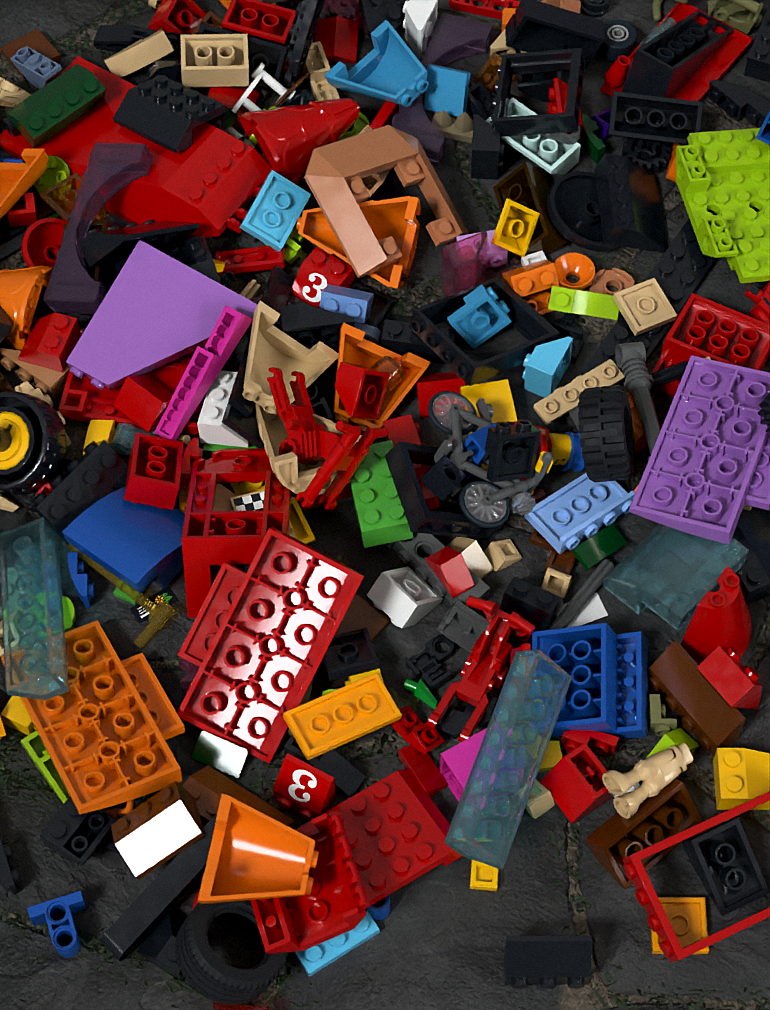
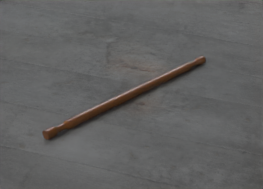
(284, 97)

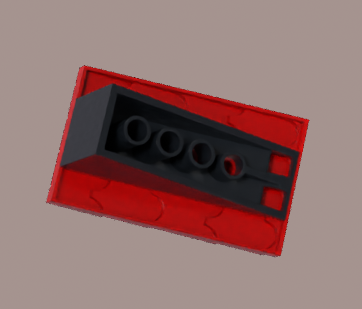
(684, 57)

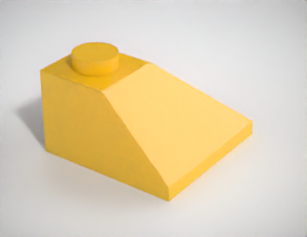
(515, 228)

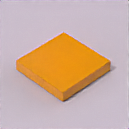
(687, 919)

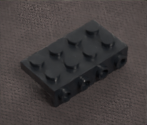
(85, 483)

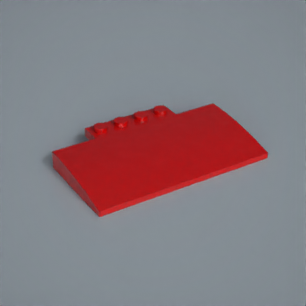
(263, 640)

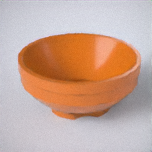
(577, 265)

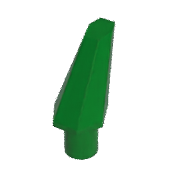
(422, 692)

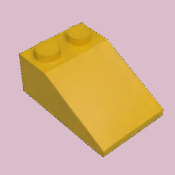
(740, 776)

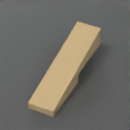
(318, 66)

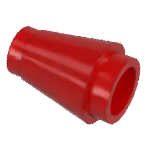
(617, 73)

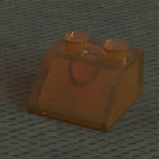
(63, 197)

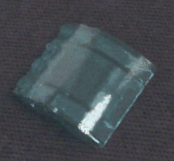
(672, 573)

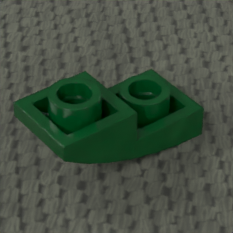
(592, 144)
(599, 547)

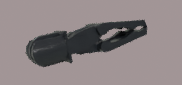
(118, 37)

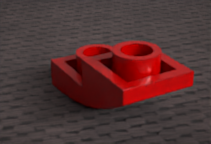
(191, 454)
(415, 732)
(600, 742)

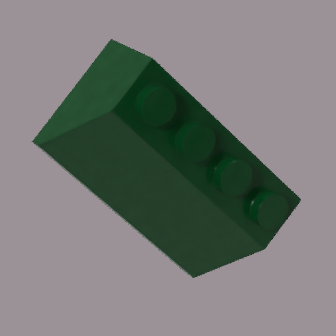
(57, 104)

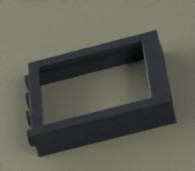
(523, 318)

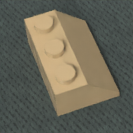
(214, 60)

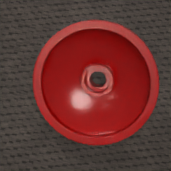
(42, 239)

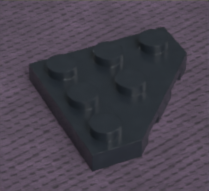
(378, 11)

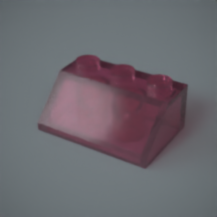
(464, 263)

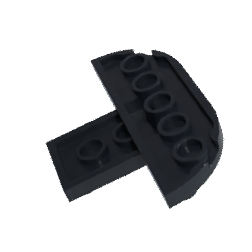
(302, 36)

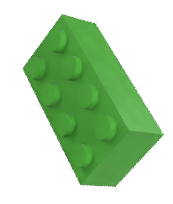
(377, 500)

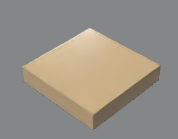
(644, 306)

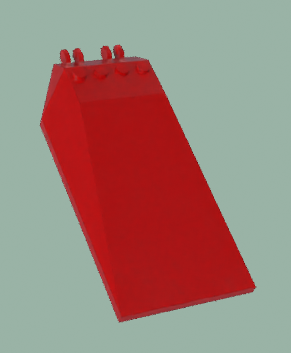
(197, 185)

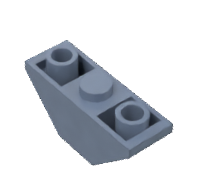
(36, 67)

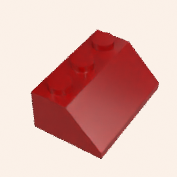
(260, 19)

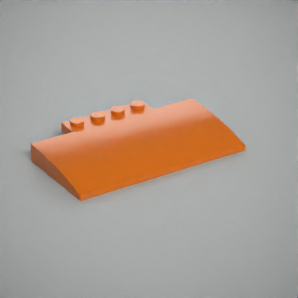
(108, 726)

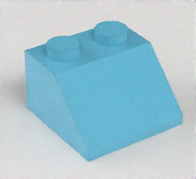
(547, 366)

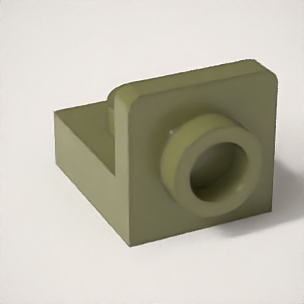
(656, 717)

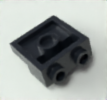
(512, 450)

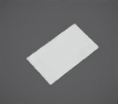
(591, 611)

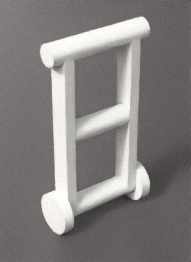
(258, 74)

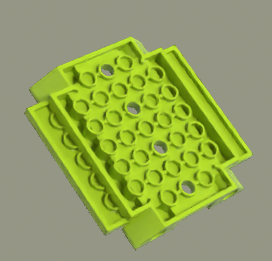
(729, 175)

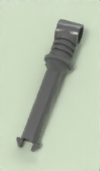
(638, 382)

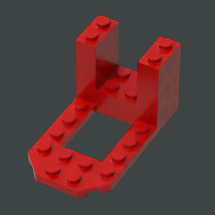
(227, 536)

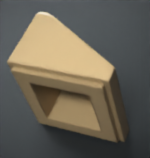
(502, 554)
(539, 800)

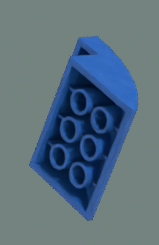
(130, 539)
(607, 678)

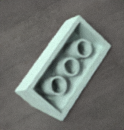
(547, 153)

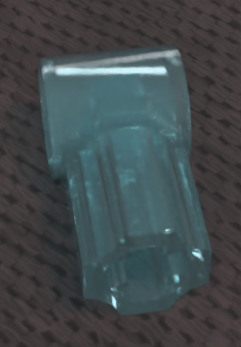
(124, 437)

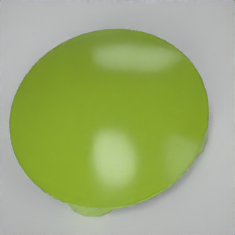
(55, 172)

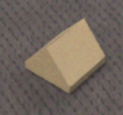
(556, 582)

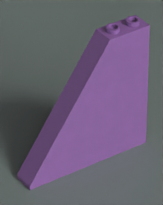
(150, 318)

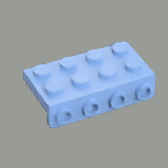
(579, 511)

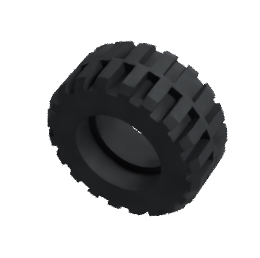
(606, 433)

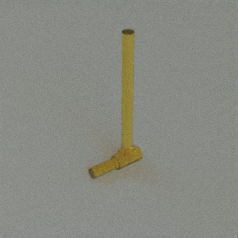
(158, 614)

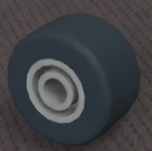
(619, 39)

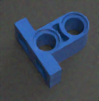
(62, 928)

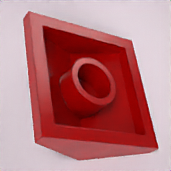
(338, 38)

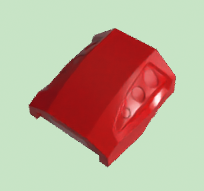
(229, 96)

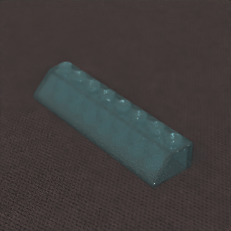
(32, 612)
(508, 759)

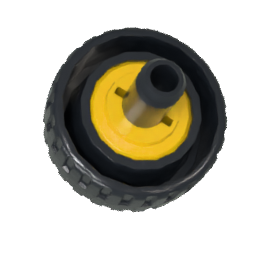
(30, 443)

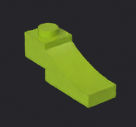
(582, 302)

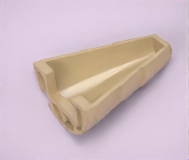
(286, 467)

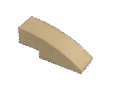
(139, 54)

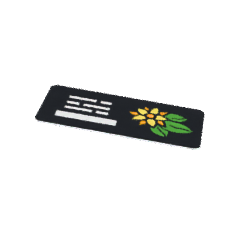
(162, 596)

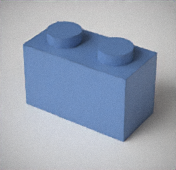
(347, 302)

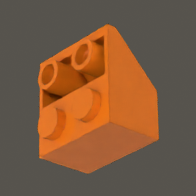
(533, 283)

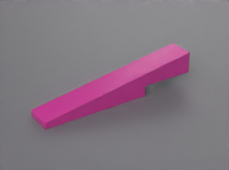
(202, 372)

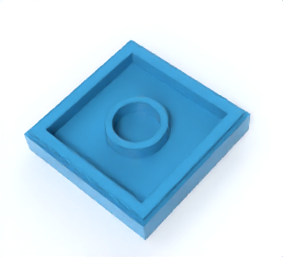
(446, 90)

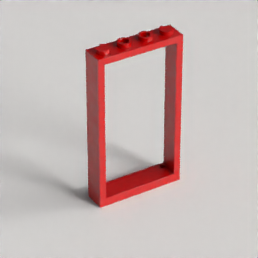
(648, 898)

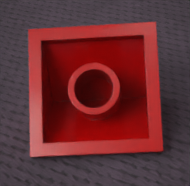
(431, 384)
(143, 401)

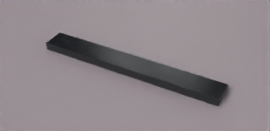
(274, 296)

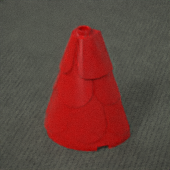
(294, 131)

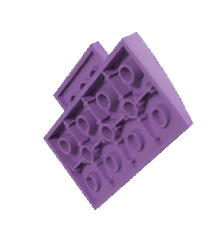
(709, 453)

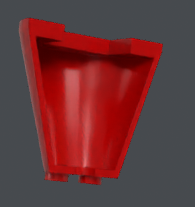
(719, 620)

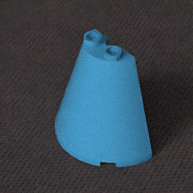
(385, 73)

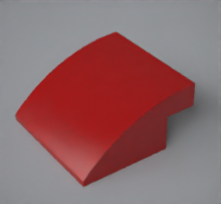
(713, 332)

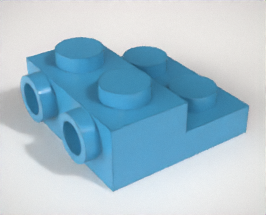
(480, 316)

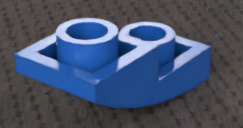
(83, 587)

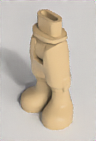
(655, 772)

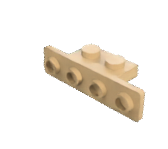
(566, 398)

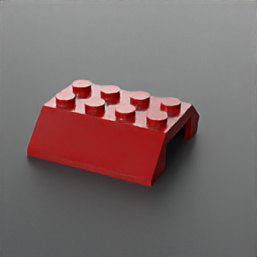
(334, 900)

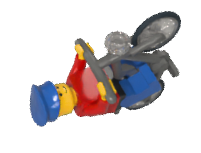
(481, 500)

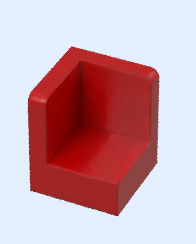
(23, 213)

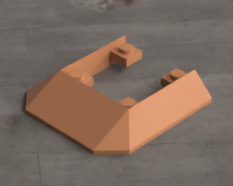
(337, 185)

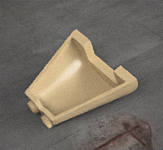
(275, 349)

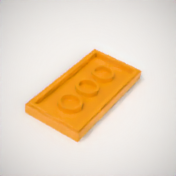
(342, 716)

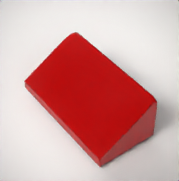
(423, 769)

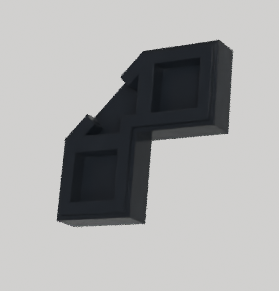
(454, 720)

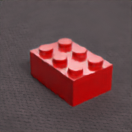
(154, 471)

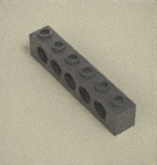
(427, 544)

